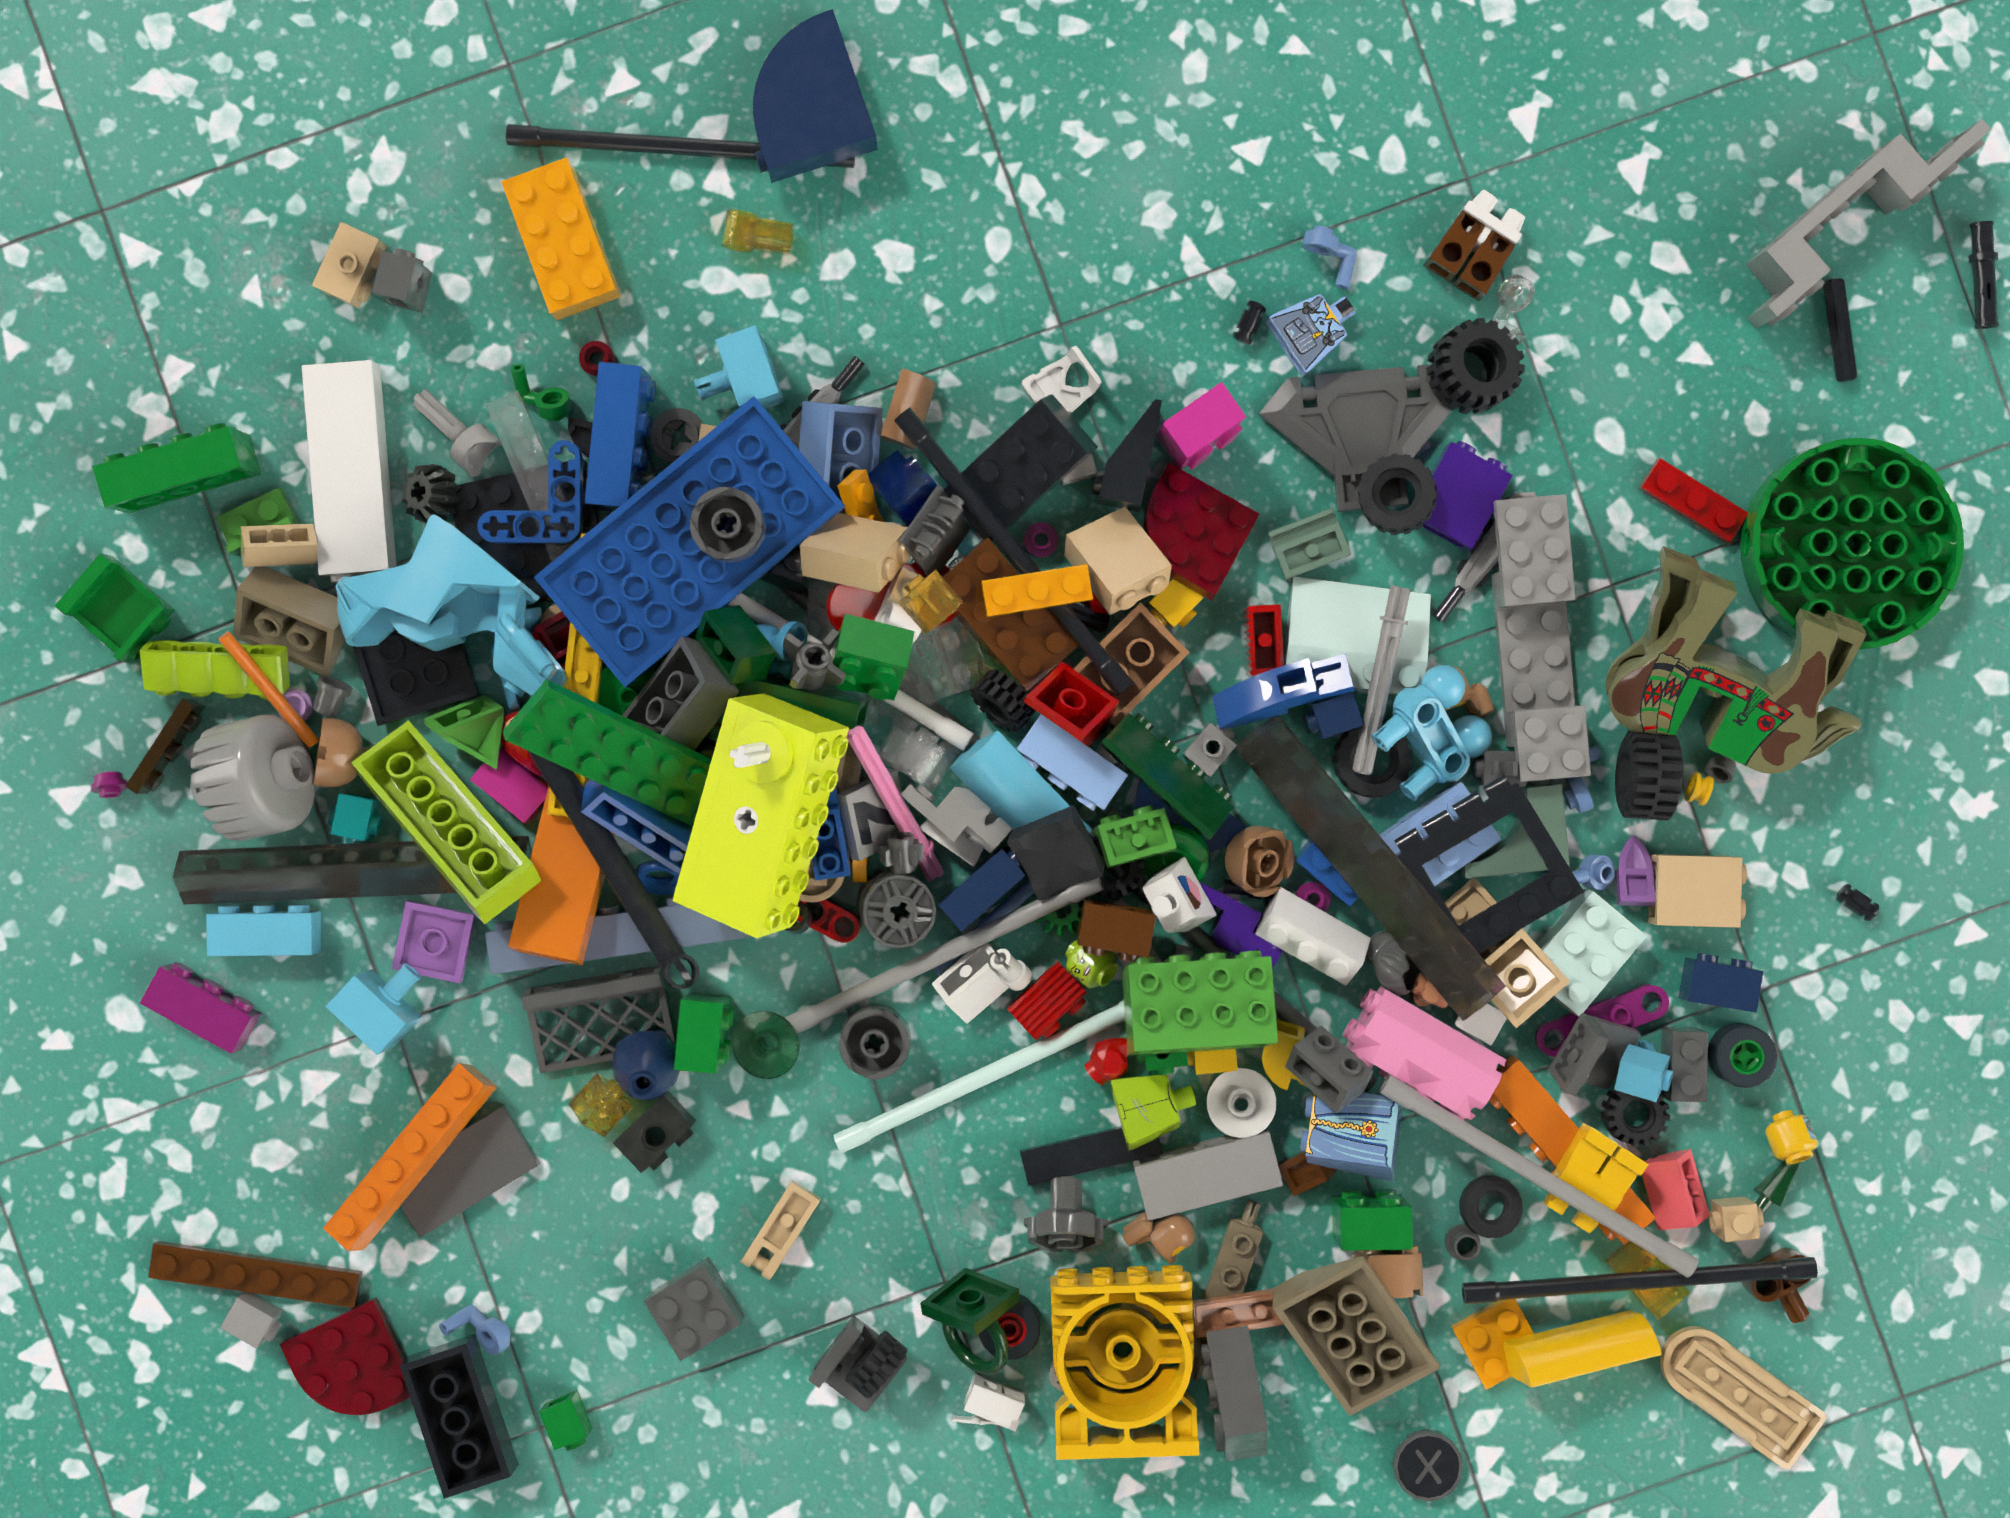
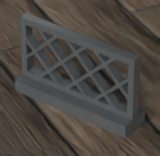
(585, 992)

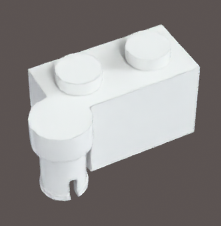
(980, 979)

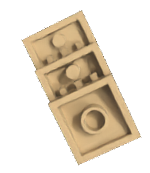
(1516, 960)

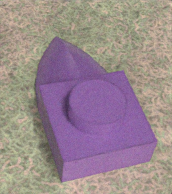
(1635, 875)

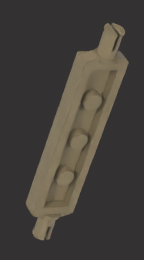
(1231, 1266)

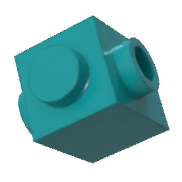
(355, 818)

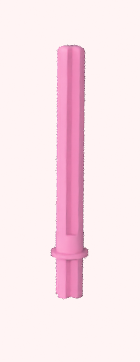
(892, 798)

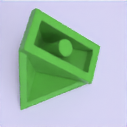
(472, 727)

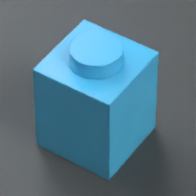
(1643, 1073)

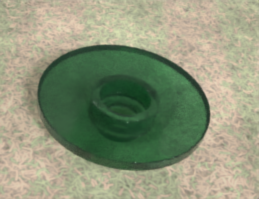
(757, 1056)

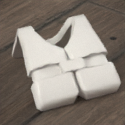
(1052, 381)

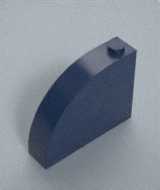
(809, 102)

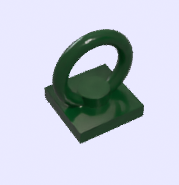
(971, 1305)

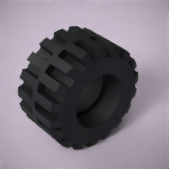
(1495, 351)
(1648, 775)

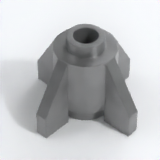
(813, 663)

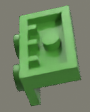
(264, 510)
(1135, 837)

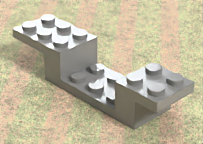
(1891, 176)
(1534, 638)

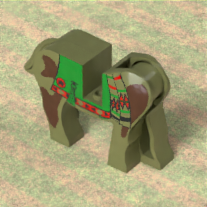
(1753, 716)

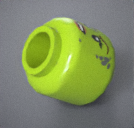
(1089, 968)

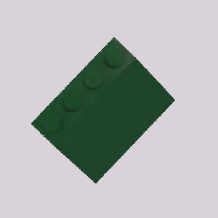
(1168, 776)

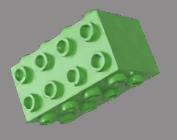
(1199, 1003)

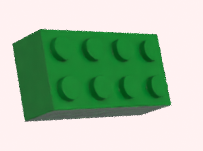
(176, 469)

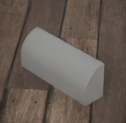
(1206, 1173)

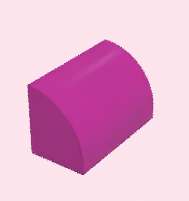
(513, 786)

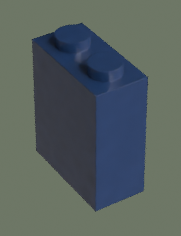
(982, 888)

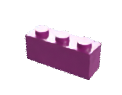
(201, 1007)

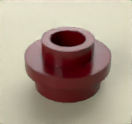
(589, 350)

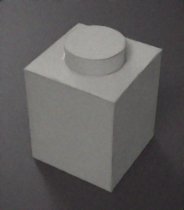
(253, 1319)

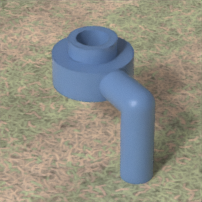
(1323, 242)
(1577, 793)
(1594, 872)
(491, 1333)

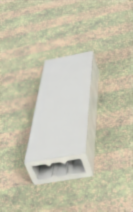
(349, 468)

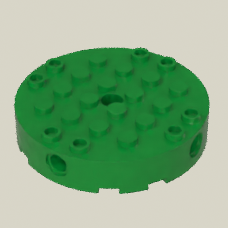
(1893, 510)

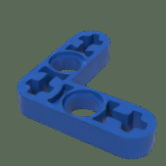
(556, 509)

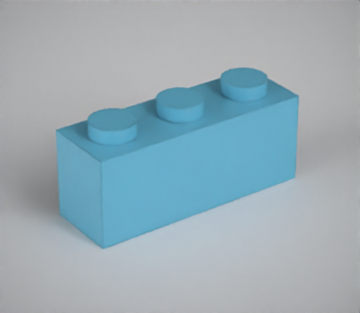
(263, 931)

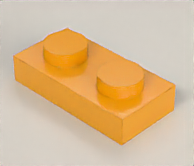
(858, 496)

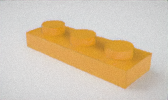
(1037, 590)

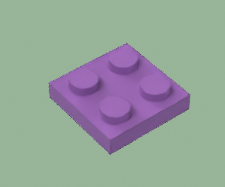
(434, 941)

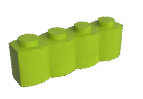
(209, 668)

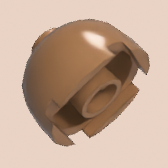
(337, 748)
(1259, 860)

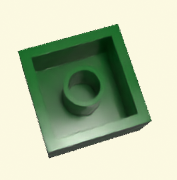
(872, 656)
(703, 1033)
(1372, 1221)

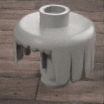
(253, 777)

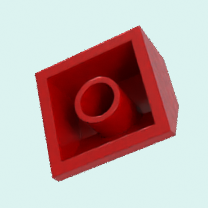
(1073, 703)

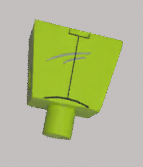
(1148, 1107)

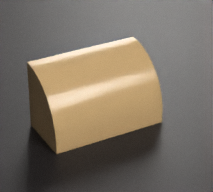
(278, 545)

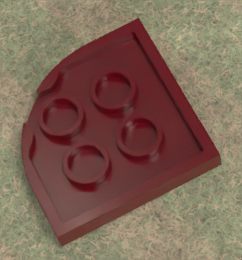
(1196, 529)
(349, 1361)

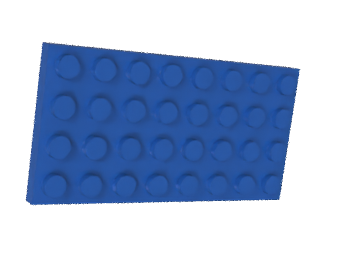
(639, 572)

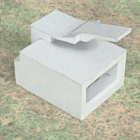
(992, 1404)

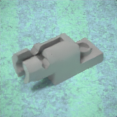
(958, 813)

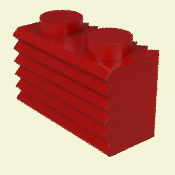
(1263, 638)
(1048, 1001)

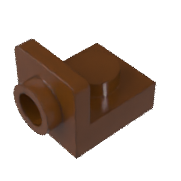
(1303, 1175)

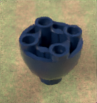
(645, 1064)

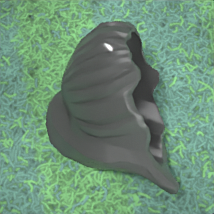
(1391, 963)

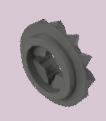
(673, 420)

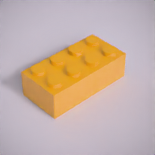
(561, 239)

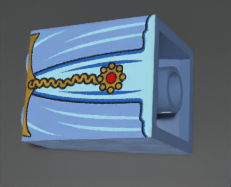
(1355, 1139)

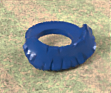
(657, 885)

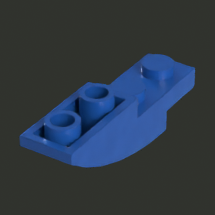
(1282, 688)
(832, 853)

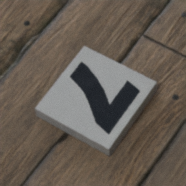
(866, 818)

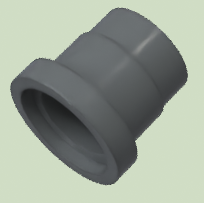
(330, 695)
(1454, 1235)

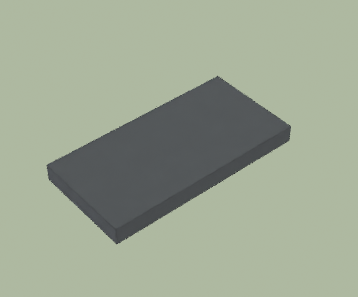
(469, 1170)

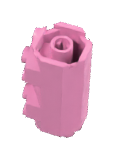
(1423, 1053)

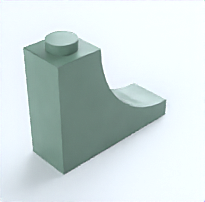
(1516, 850)

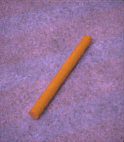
(268, 688)

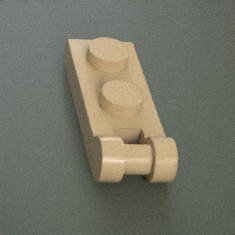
(781, 1228)

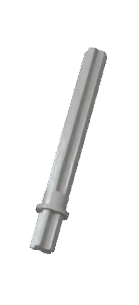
(1381, 677)

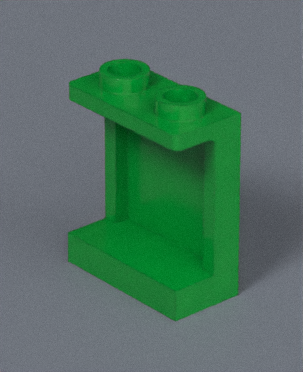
(116, 607)

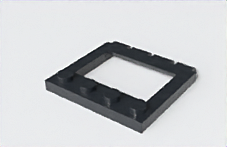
(1473, 816)

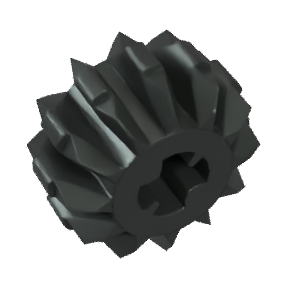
(430, 492)

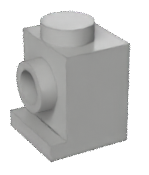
(1198, 753)

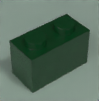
(735, 644)

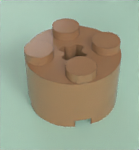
(1397, 1269)

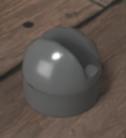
(1720, 768)

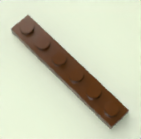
(255, 1274)

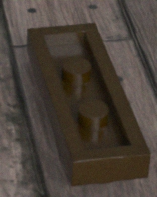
(166, 747)

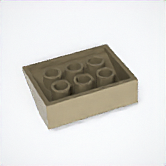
(1352, 1332)

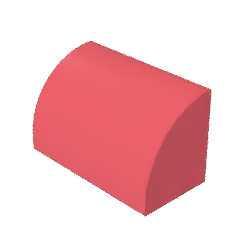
(1675, 1190)

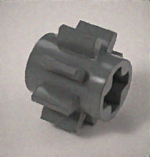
(901, 852)

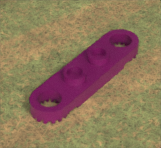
(1621, 1009)

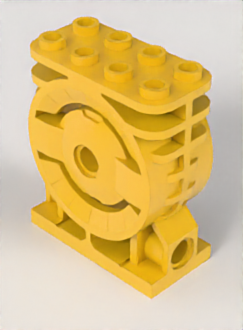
(1130, 1414)

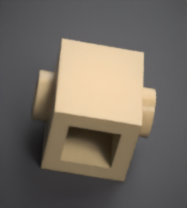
(1735, 1219)

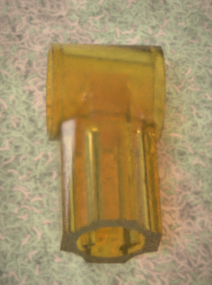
(747, 232)

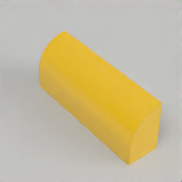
(1581, 1348)

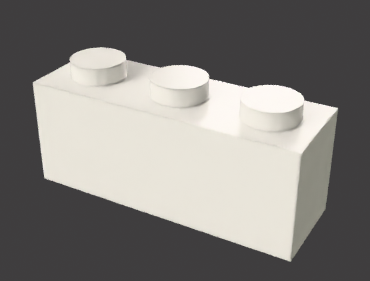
(1313, 936)

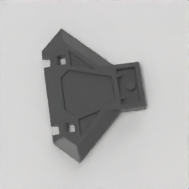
(1357, 422)

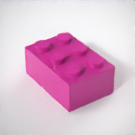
(1200, 426)

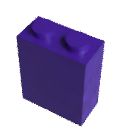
(1465, 494)

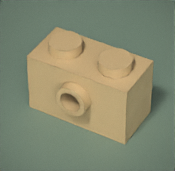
(349, 266)

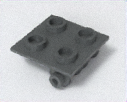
(936, 531)

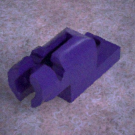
(1237, 927)

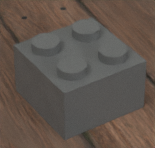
(694, 1308)

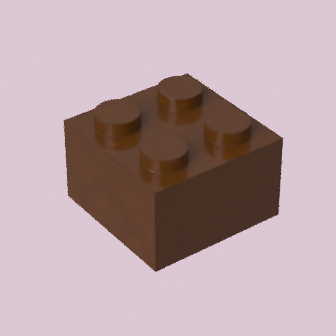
(1115, 929)

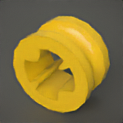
(1699, 789)

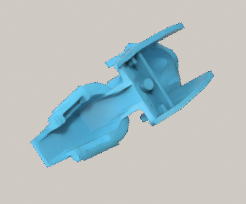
(443, 597)

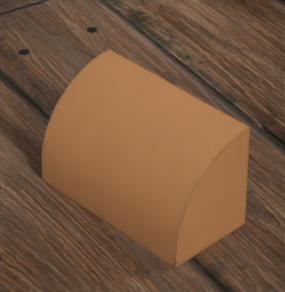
(911, 391)

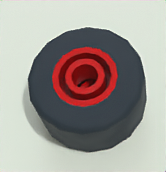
(1023, 1337)

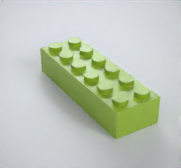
(447, 822)

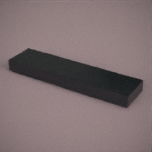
(1082, 1155)

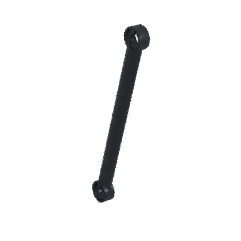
(619, 874)

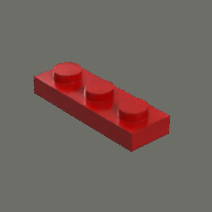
(1693, 500)

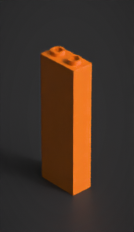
(560, 910)

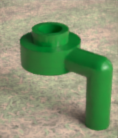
(550, 403)

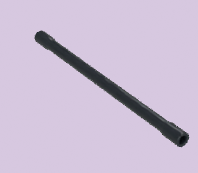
(536, 136)
(921, 437)
(1493, 1291)

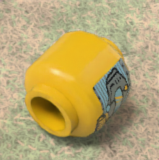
(1791, 1137)

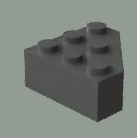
(1235, 1394)

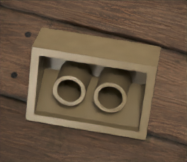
(289, 614)

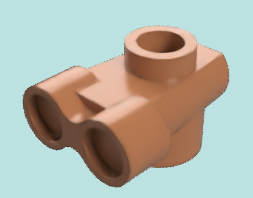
(1425, 993)

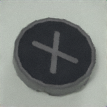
(1427, 1465)

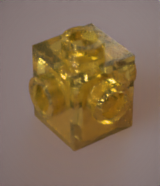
(600, 1104)

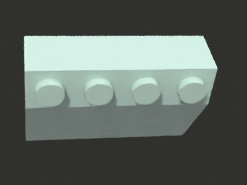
(1345, 619)

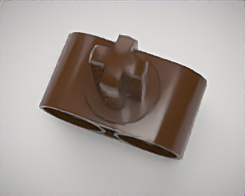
(1781, 1289)

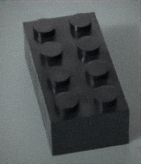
(1026, 462)
(459, 1416)

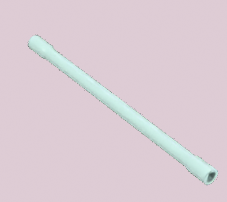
(865, 1131)

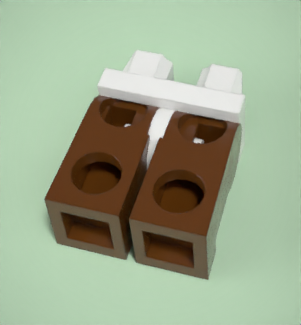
(1482, 234)

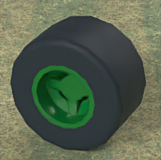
(1755, 1058)

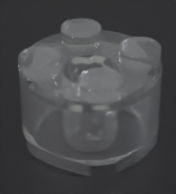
(918, 752)

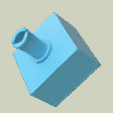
(745, 370)
(376, 1008)

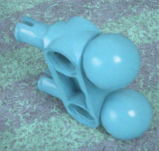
(1439, 744)

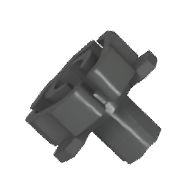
(1065, 1222)

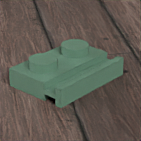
(1308, 544)

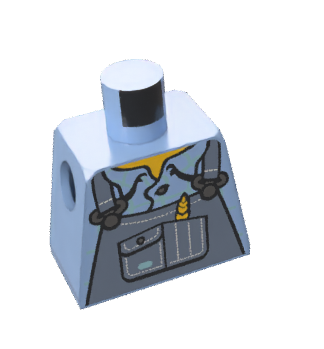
(1310, 330)

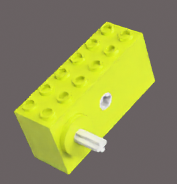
(760, 814)

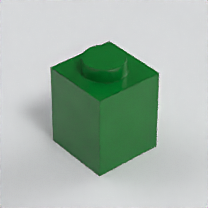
(566, 1421)

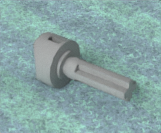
(470, 444)

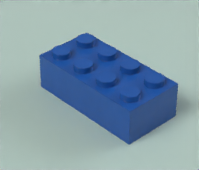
(619, 435)

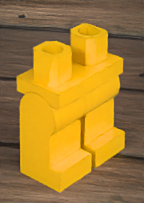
(1597, 1169)

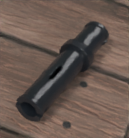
(1984, 276)

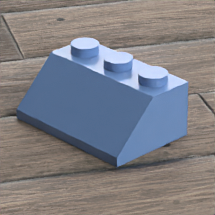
(840, 439)

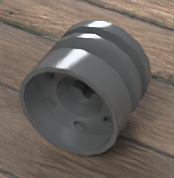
(888, 890)

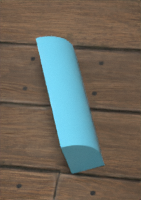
(1007, 781)

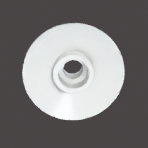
(1241, 1085)

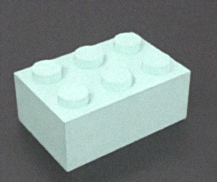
(1589, 948)

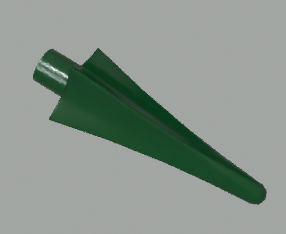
(1775, 1186)

